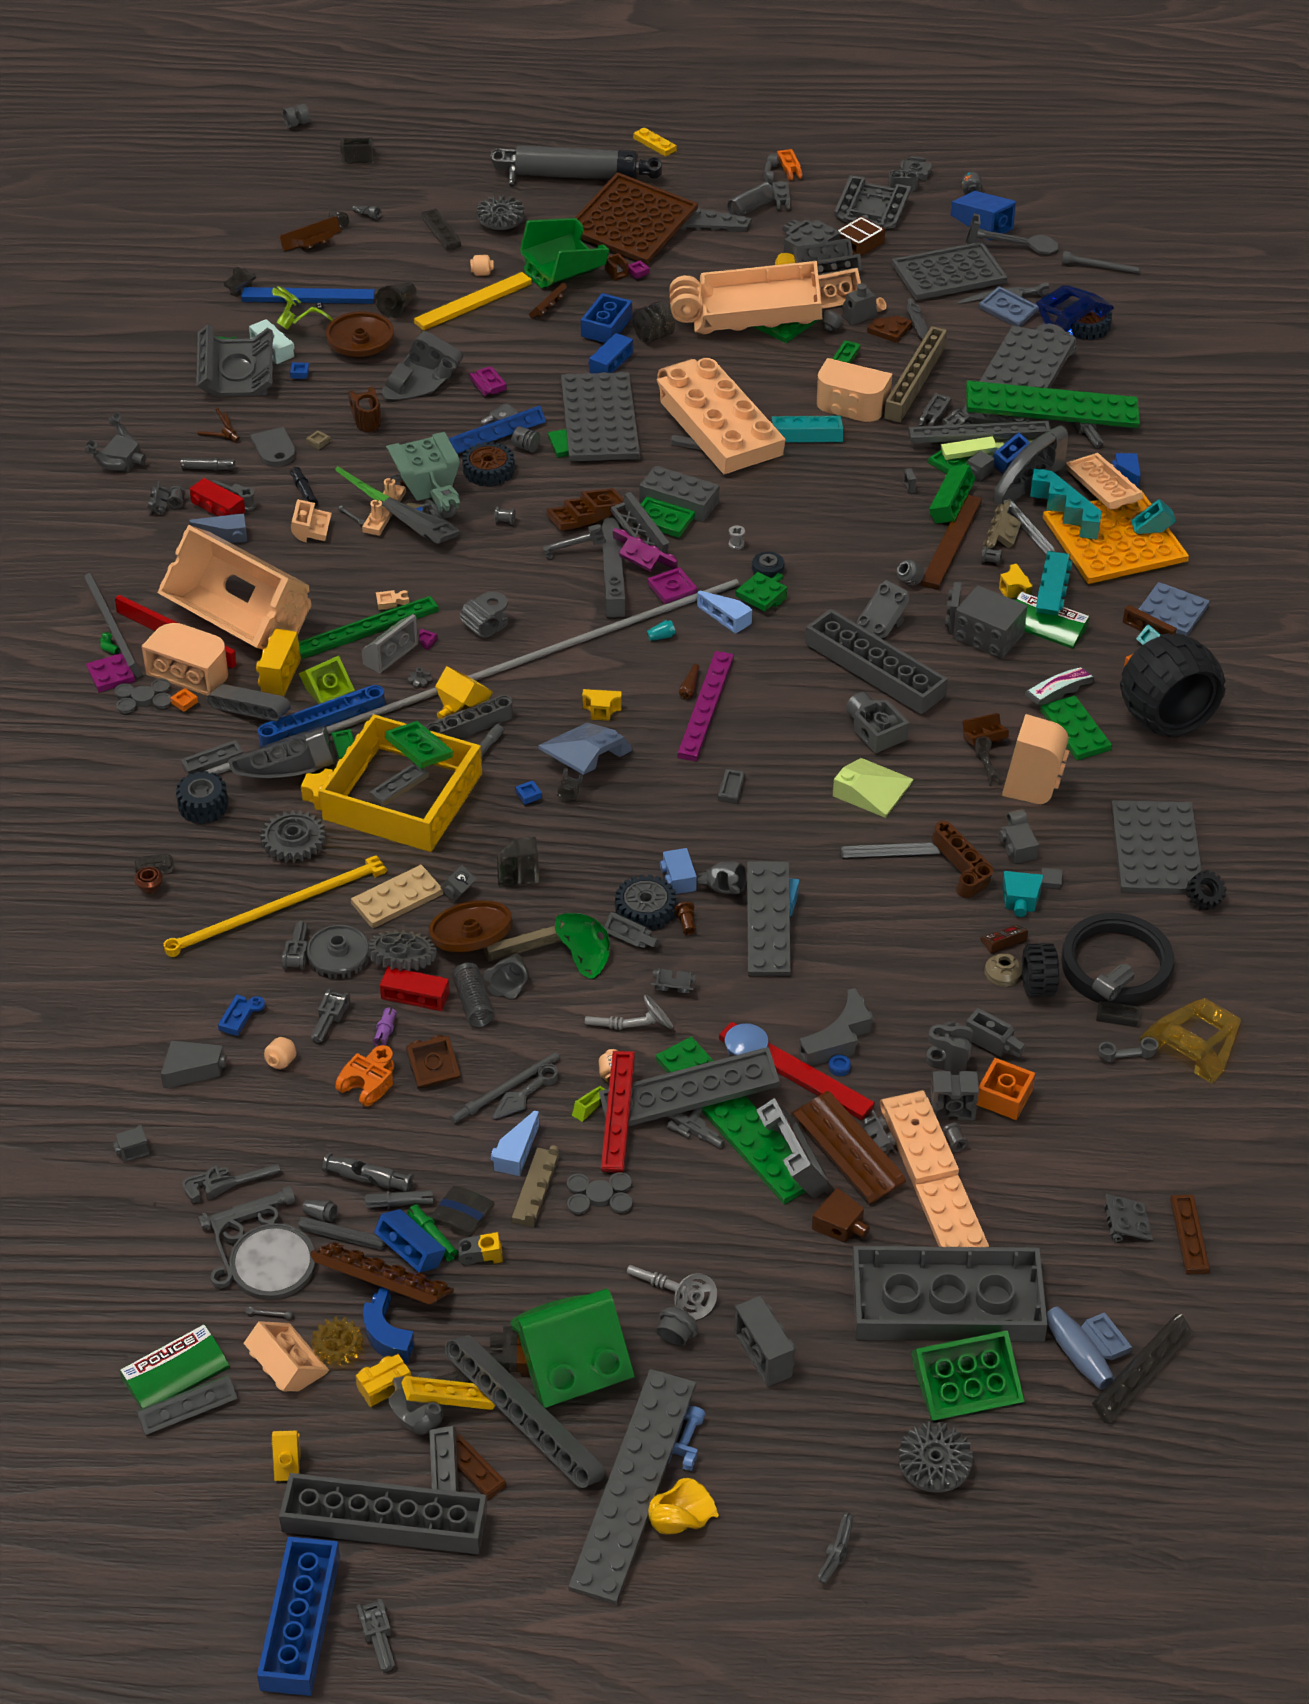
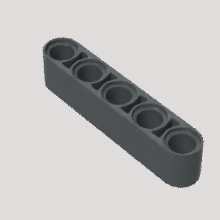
(248, 702)
(474, 718)

